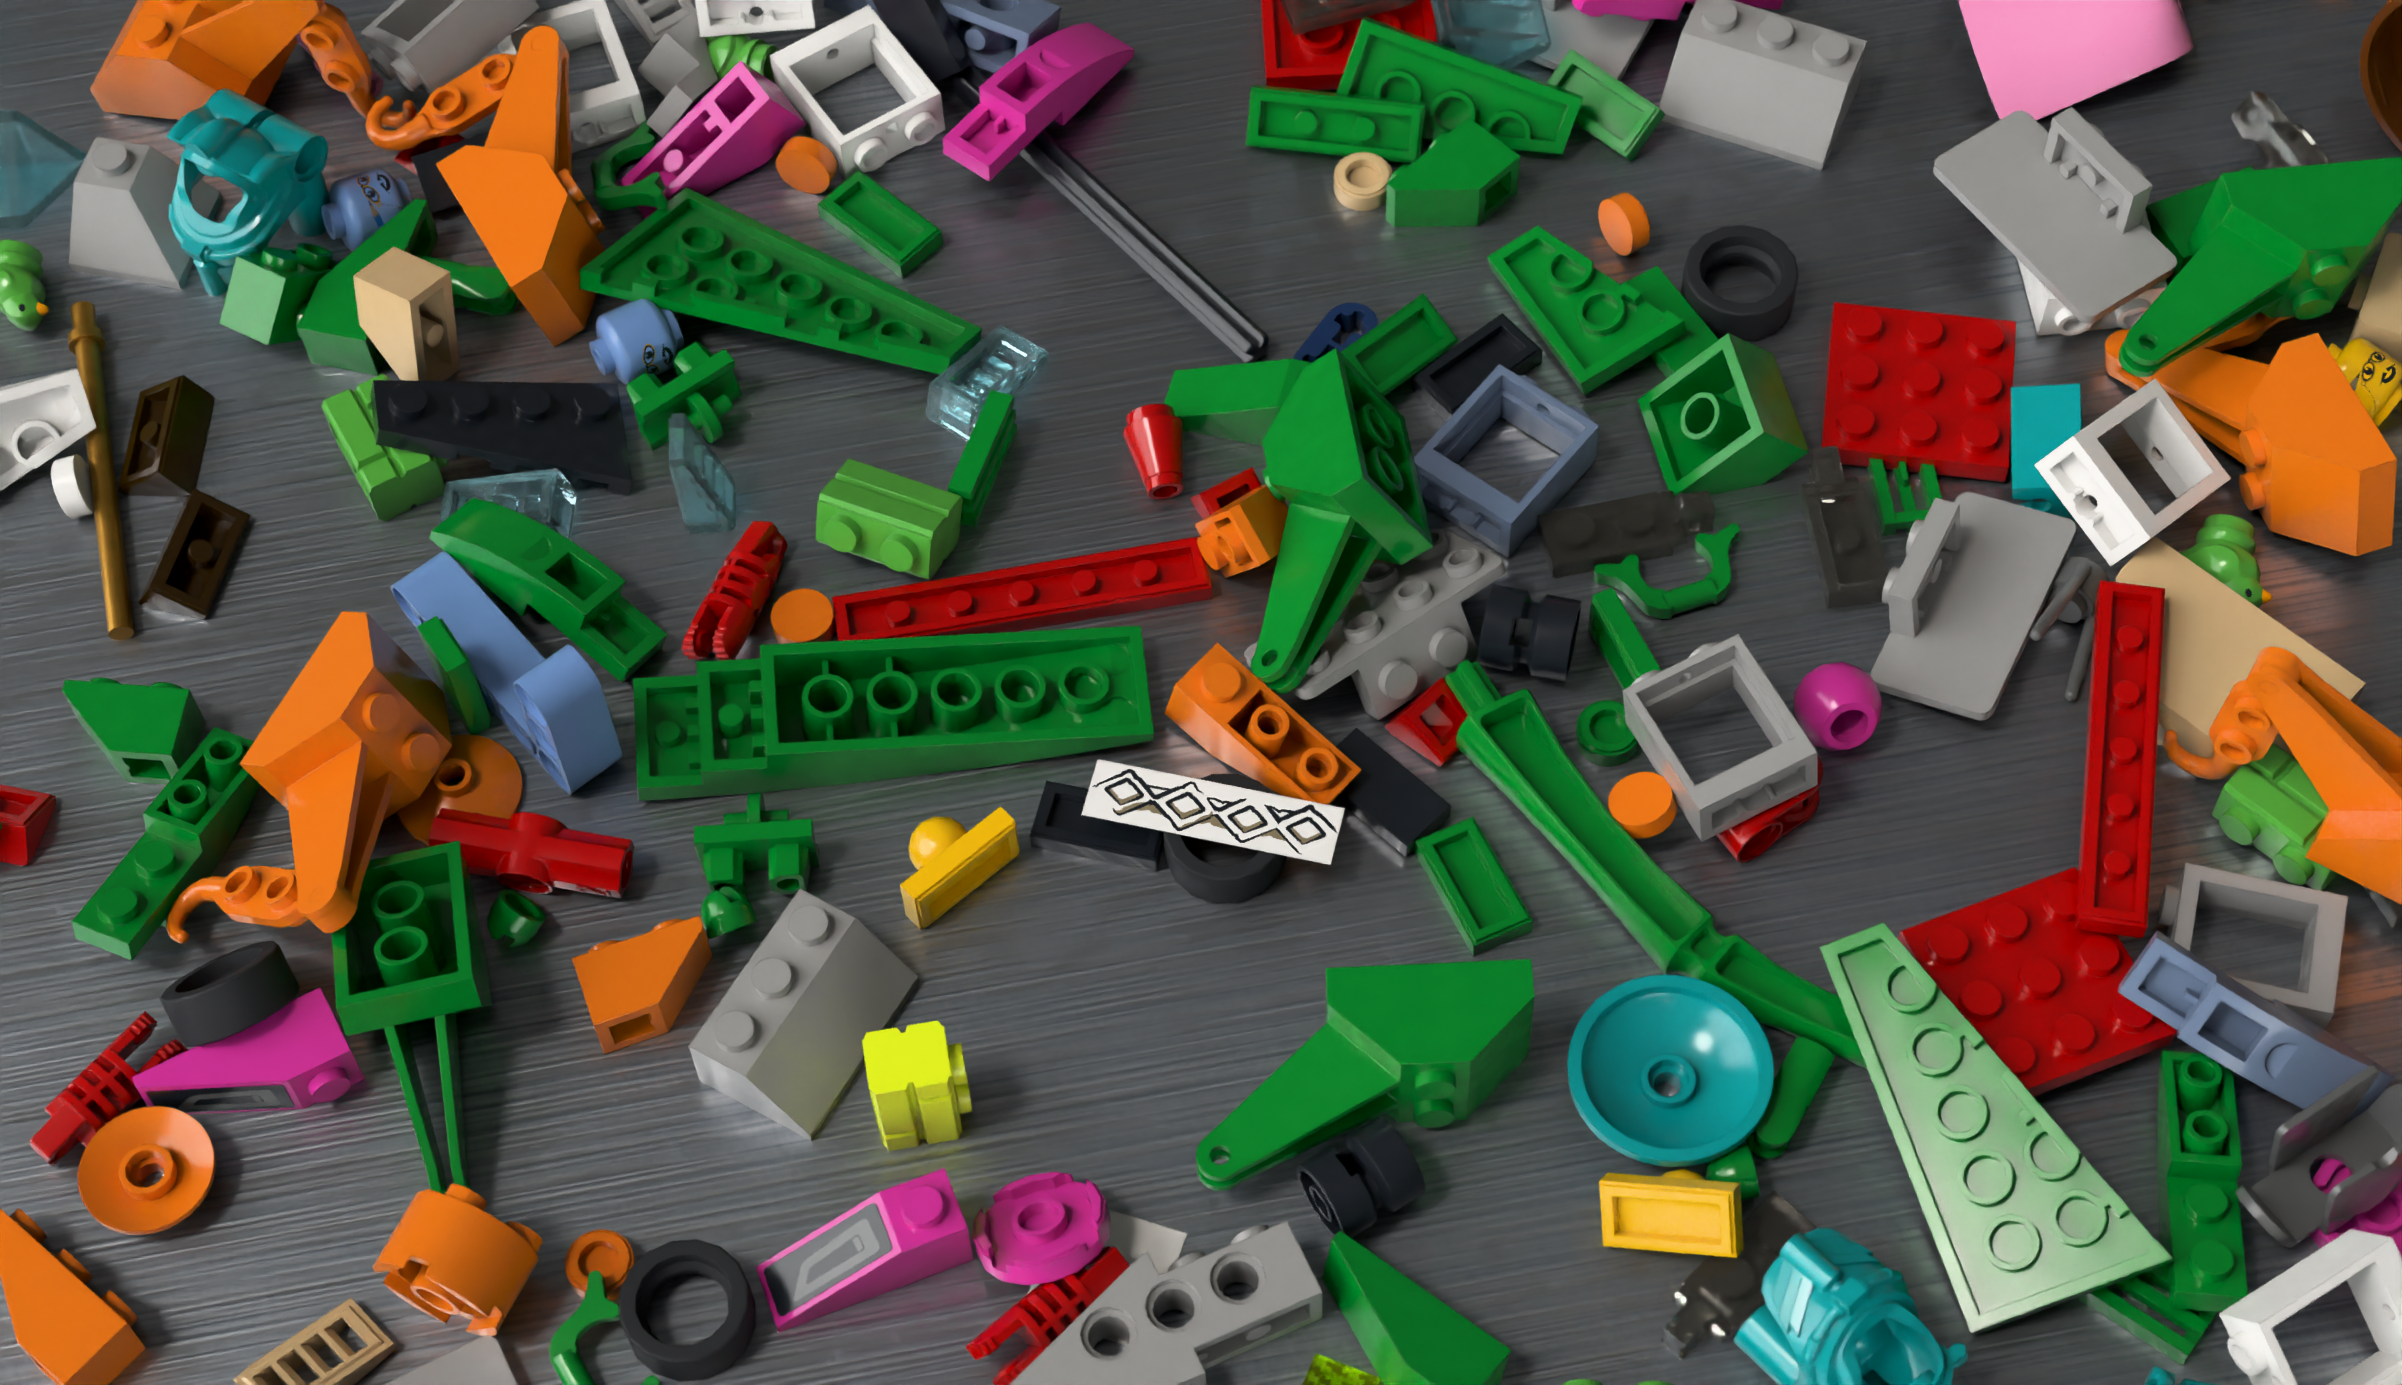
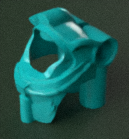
(265, 157)
(1841, 1320)

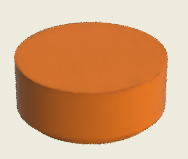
(806, 165)
(1624, 223)
(803, 617)
(1643, 804)
(601, 1252)

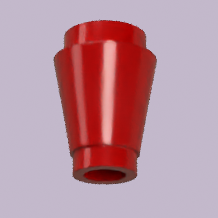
(1157, 449)

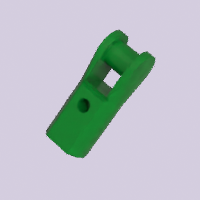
(478, 287)
(1790, 1097)

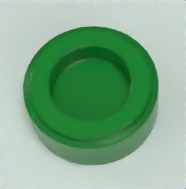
(1604, 735)

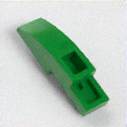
(556, 577)
(183, 842)
(2198, 1182)

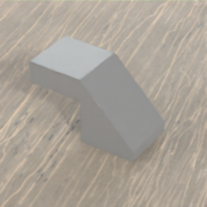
(680, 71)

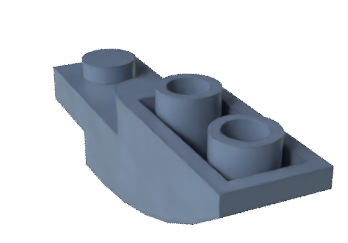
(2242, 1029)

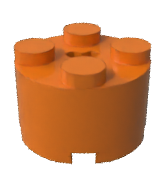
(458, 1259)

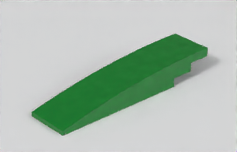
(888, 710)

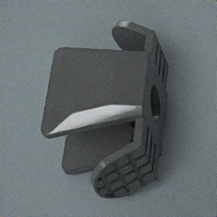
(2368, 1145)

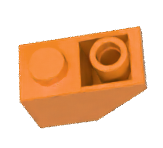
(1243, 532)
(642, 982)

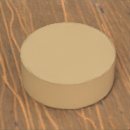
(1362, 181)

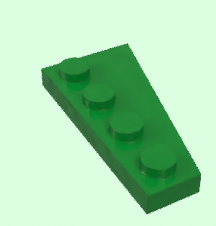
(1458, 86)

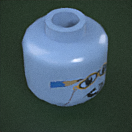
(363, 205)
(636, 340)

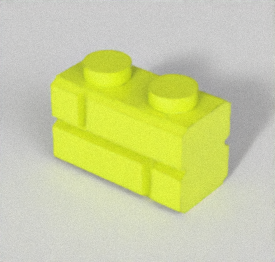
(916, 1085)

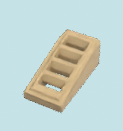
(302, 1348)

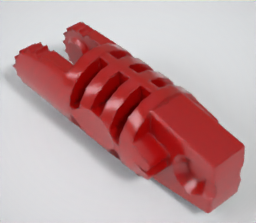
(737, 594)
(98, 1093)
(1048, 1312)

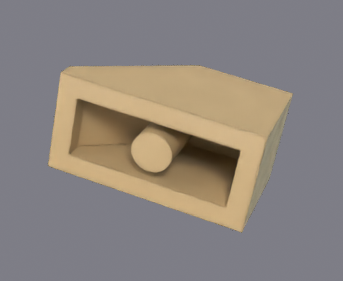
(409, 315)

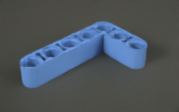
(545, 703)

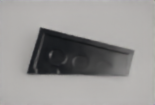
(509, 425)

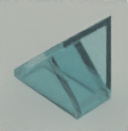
(1493, 29)
(33, 168)

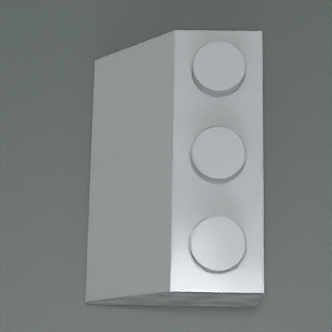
(1762, 80)
(798, 1015)

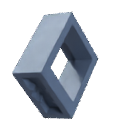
(1476, 504)

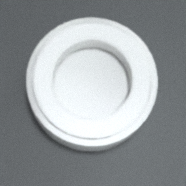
(72, 486)

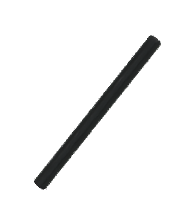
(1132, 234)

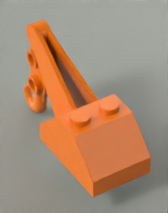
(187, 50)
(521, 180)
(2297, 427)
(2340, 749)
(341, 757)

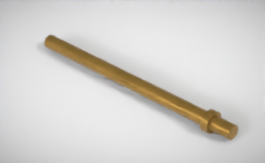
(87, 343)

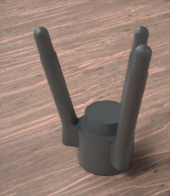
(2069, 601)

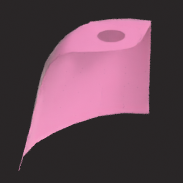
(2064, 51)

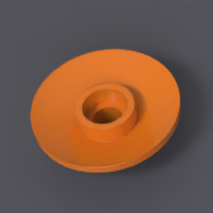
(489, 785)
(130, 1151)

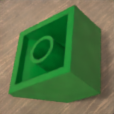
(1723, 420)

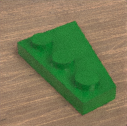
(1579, 311)

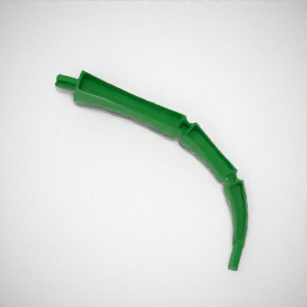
(1526, 761)

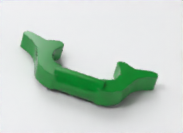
(607, 164)
(1664, 603)
(565, 1342)

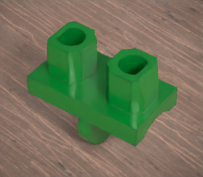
(700, 392)
(757, 843)

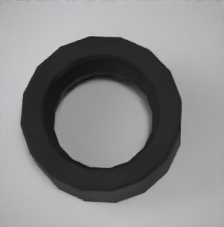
(1748, 248)
(1223, 882)
(230, 994)
(664, 1266)

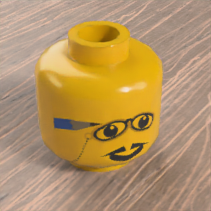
(2372, 375)

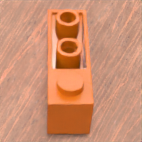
(1257, 731)
(54, 1313)

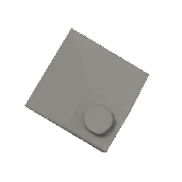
(124, 215)

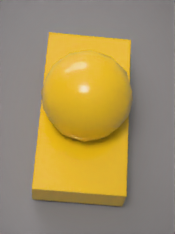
(954, 862)
(1672, 1213)

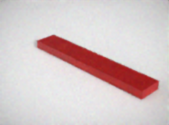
(1030, 594)
(2120, 760)

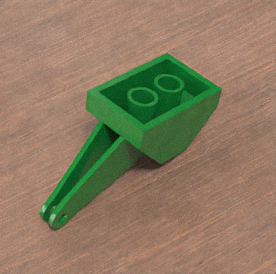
(2269, 246)
(1352, 500)
(410, 959)
(1393, 1042)

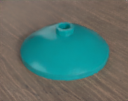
(1675, 1035)

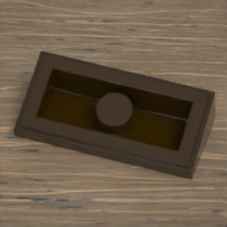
(167, 439)
(195, 557)

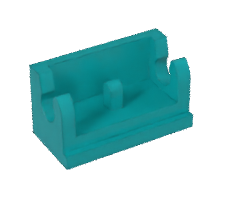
(2040, 423)

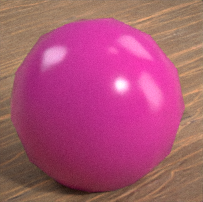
(1837, 701)

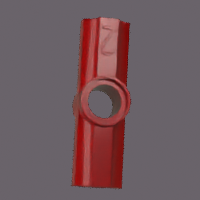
(537, 852)

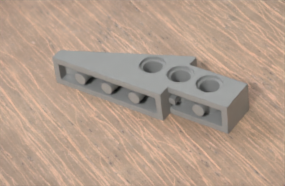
(1219, 1326)

